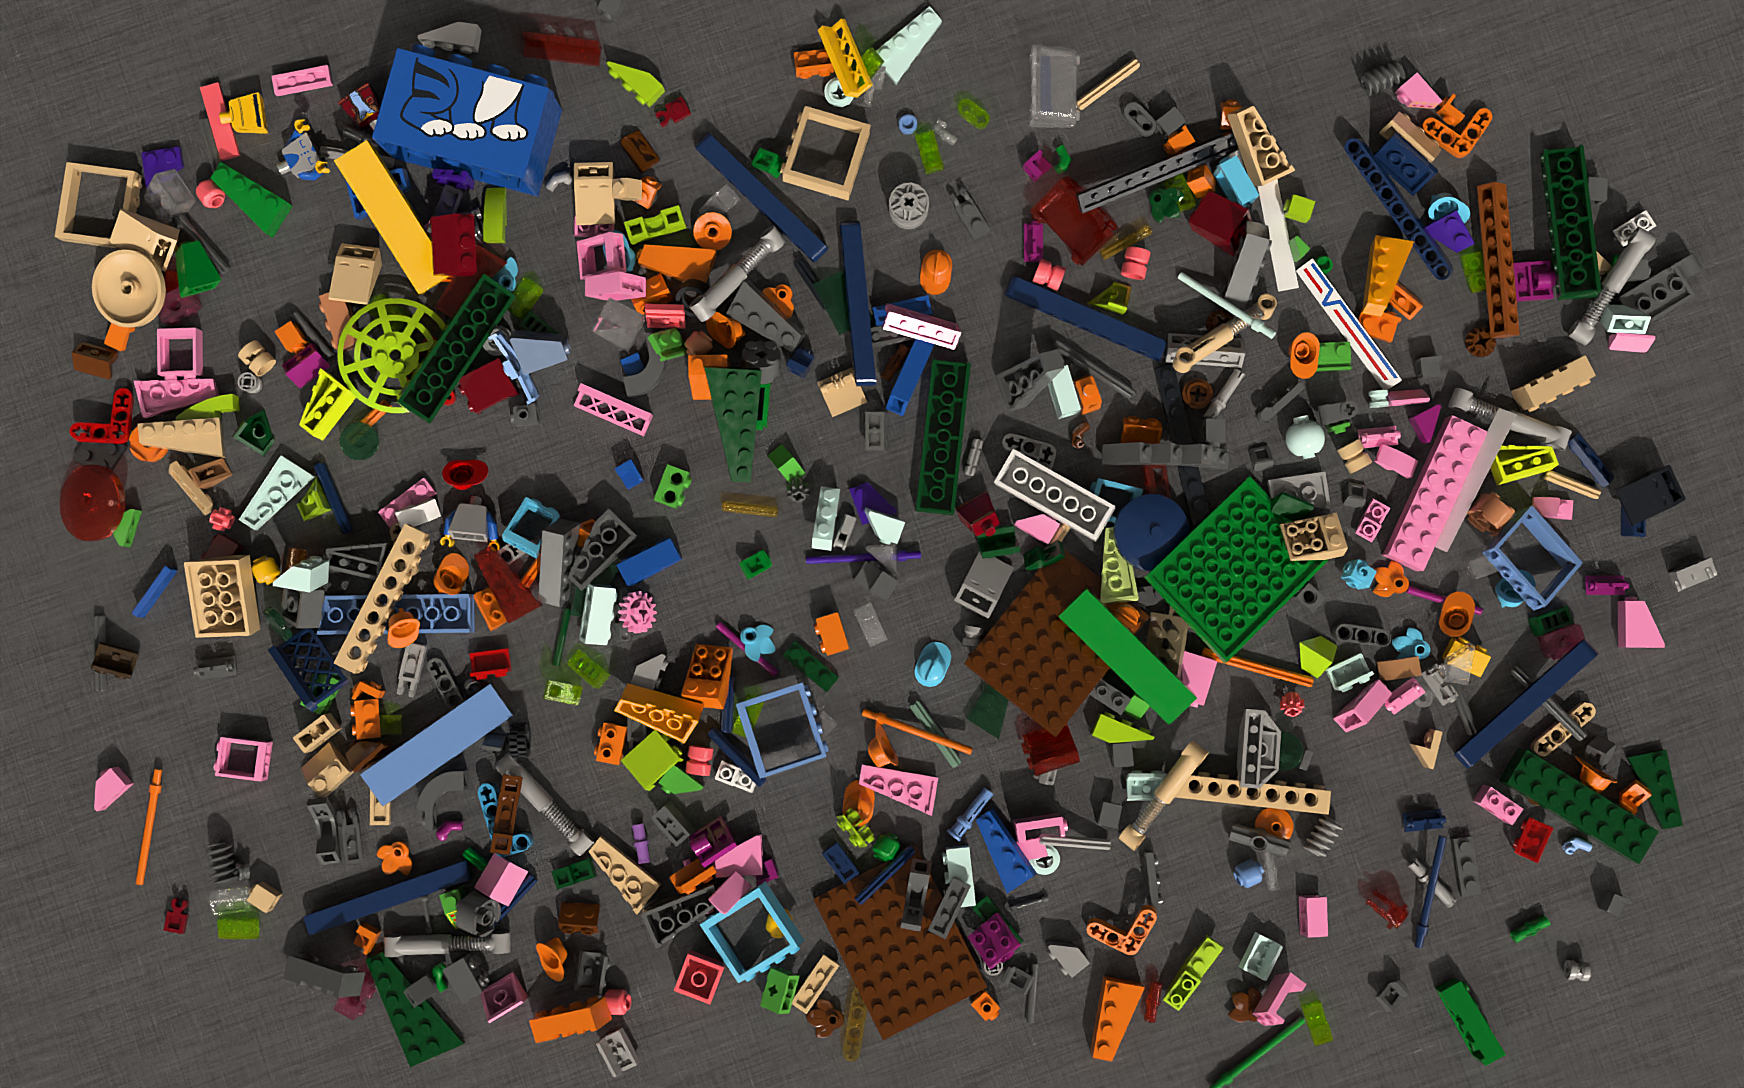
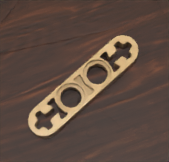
(1564, 733)

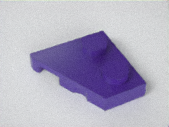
(161, 161)
(449, 177)
(1451, 231)
(868, 497)

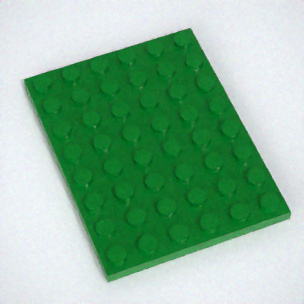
(1232, 571)

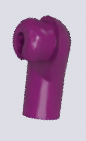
(443, 831)

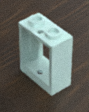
(1064, 394)

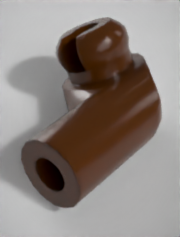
(1077, 435)

